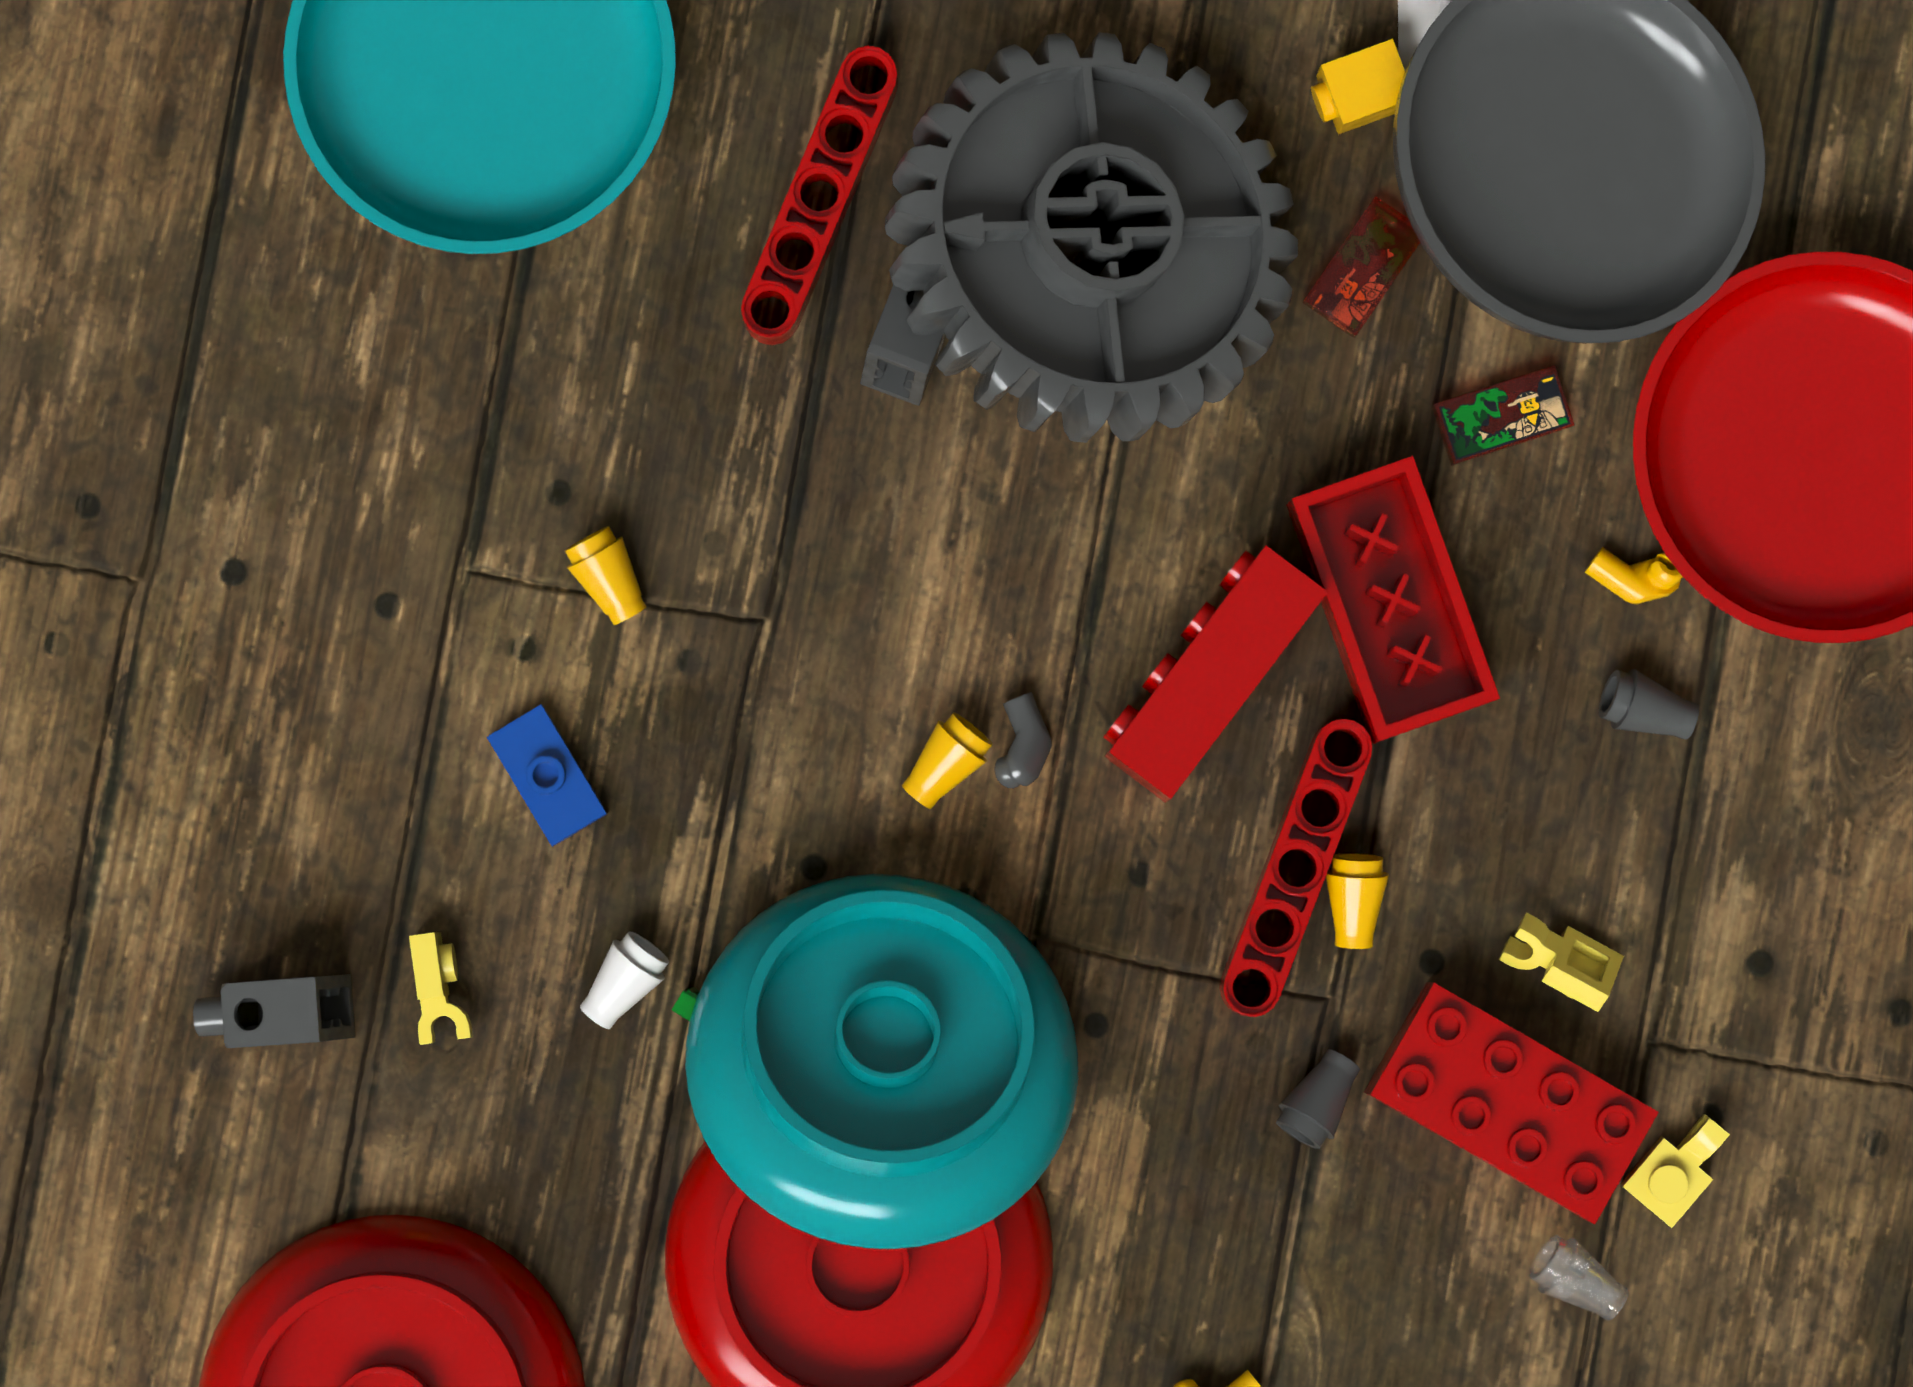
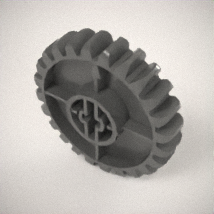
(1034, 279)

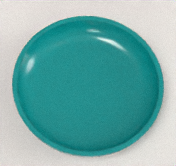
(479, 114)
(882, 1061)

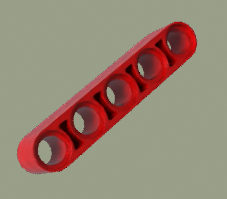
(826, 165)
(1318, 844)

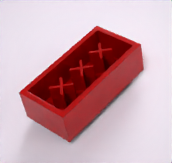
(1392, 600)
(1216, 672)
(1511, 1102)

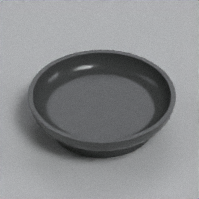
(1579, 161)

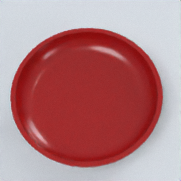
(1787, 447)
(392, 1309)
(808, 1312)

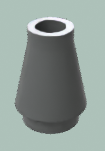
(1646, 706)
(1318, 1101)

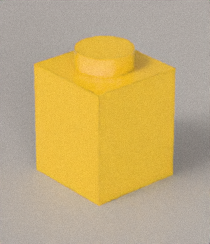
(1359, 87)

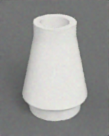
(625, 977)

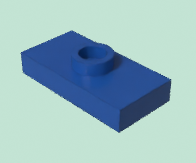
(547, 775)

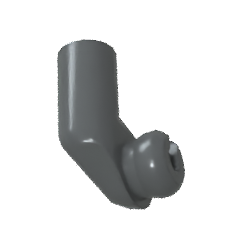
(1029, 747)

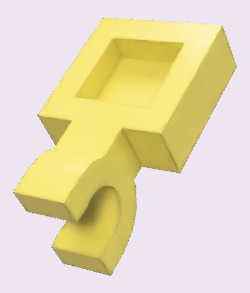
(1572, 961)
(433, 969)
(1670, 1177)

